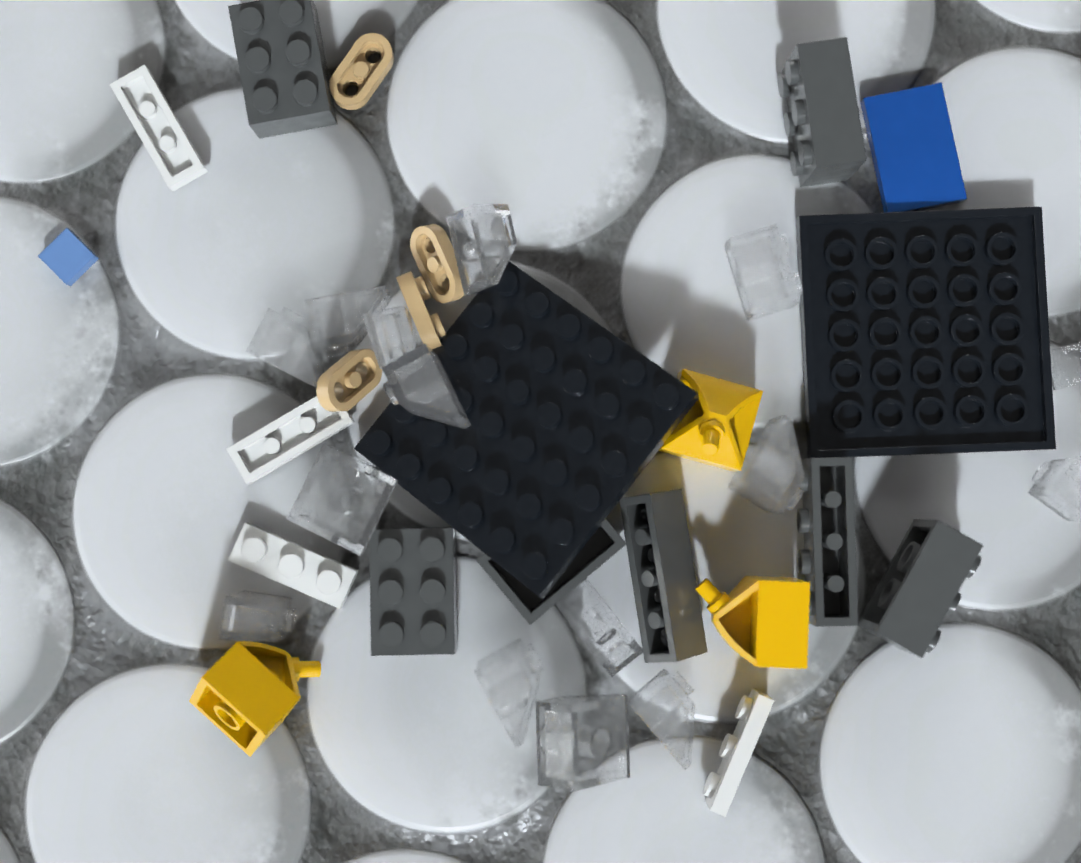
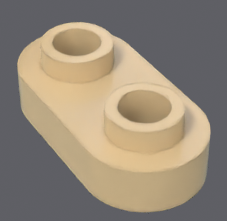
(361, 73)
(437, 262)
(415, 293)
(348, 380)

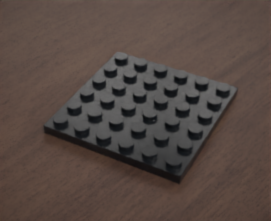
(925, 332)
(554, 431)

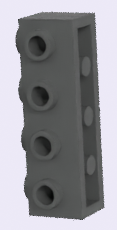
(829, 540)
(663, 576)

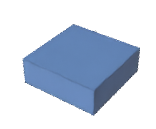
(68, 257)

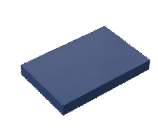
(913, 149)

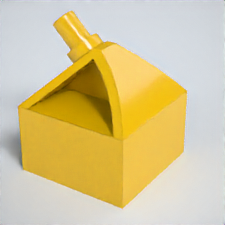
(718, 423)
(763, 619)
(251, 691)

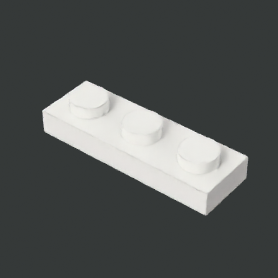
(158, 128)
(286, 439)
(293, 565)
(737, 751)

